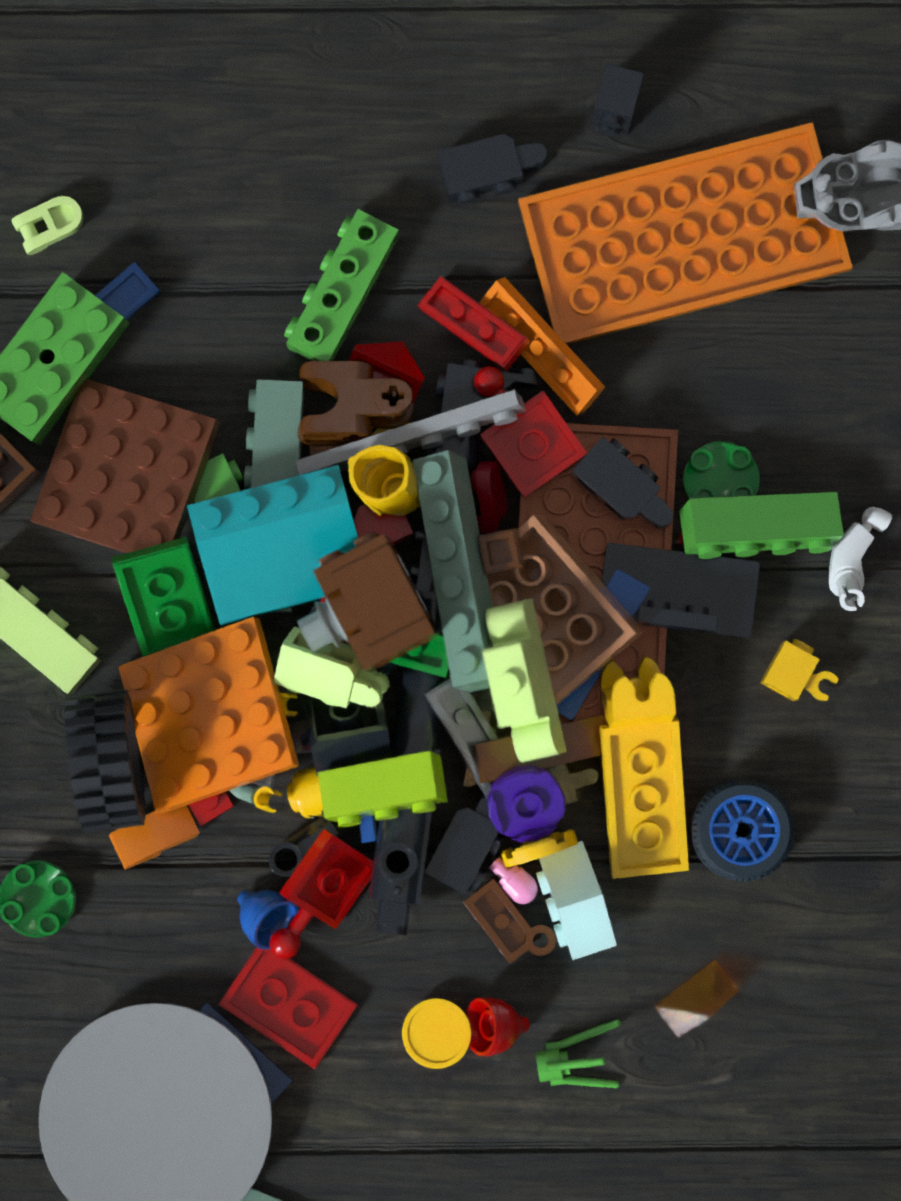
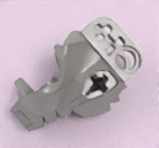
(854, 189)

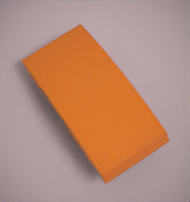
(158, 834)

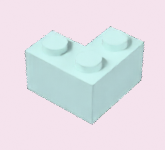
(575, 902)

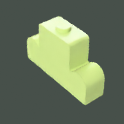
(522, 681)

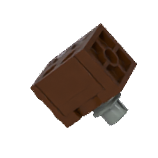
(368, 604)

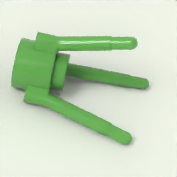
(554, 1064)

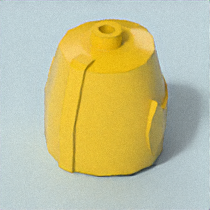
(385, 480)

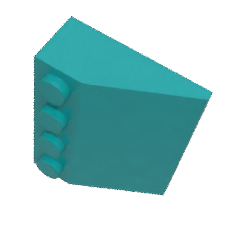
(269, 540)

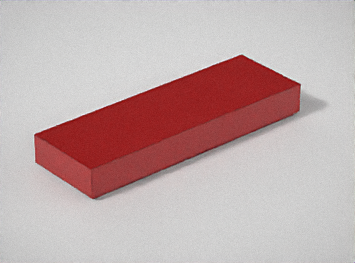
(473, 323)

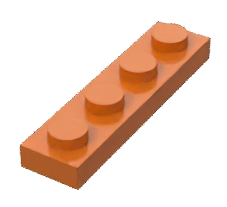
(546, 350)

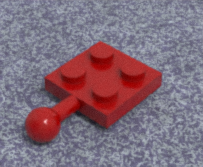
(532, 446)
(322, 887)

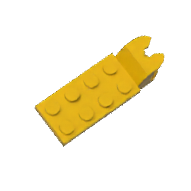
(642, 773)

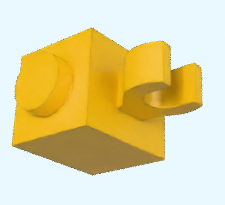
(792, 672)

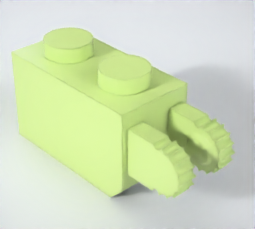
(327, 673)

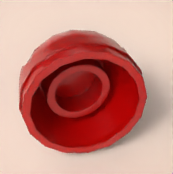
(494, 1026)

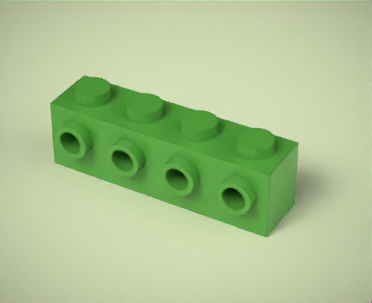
(342, 288)
(761, 524)

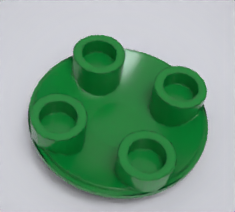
(721, 471)
(37, 898)

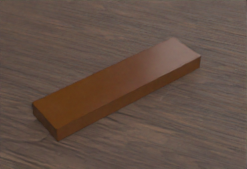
(580, 739)

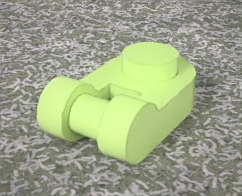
(61, 216)

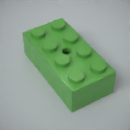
(78, 332)

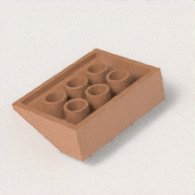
(575, 611)

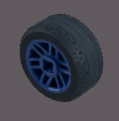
(766, 840)

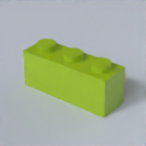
(382, 788)

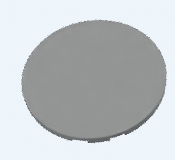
(155, 1109)

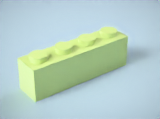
(43, 638)

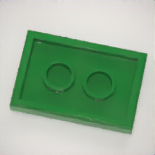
(163, 595)

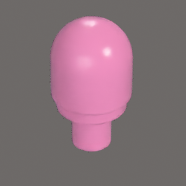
(515, 882)

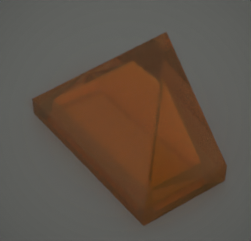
(696, 999)

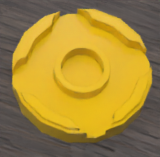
(537, 849)

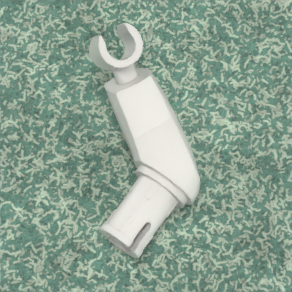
(845, 567)

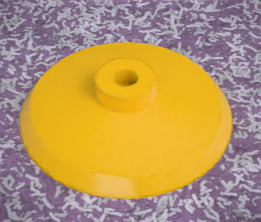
(436, 1033)

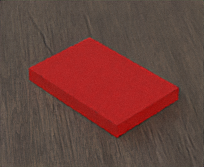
(288, 1005)

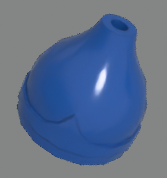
(264, 914)

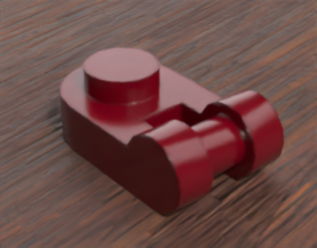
(491, 493)

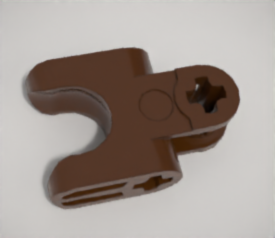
(360, 403)

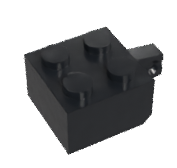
(342, 735)

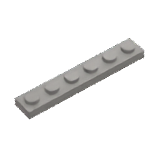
(425, 433)

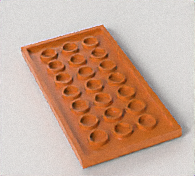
(679, 235)

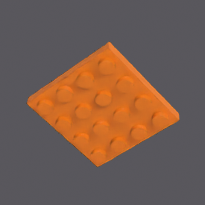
(208, 715)

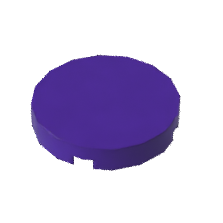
(526, 803)

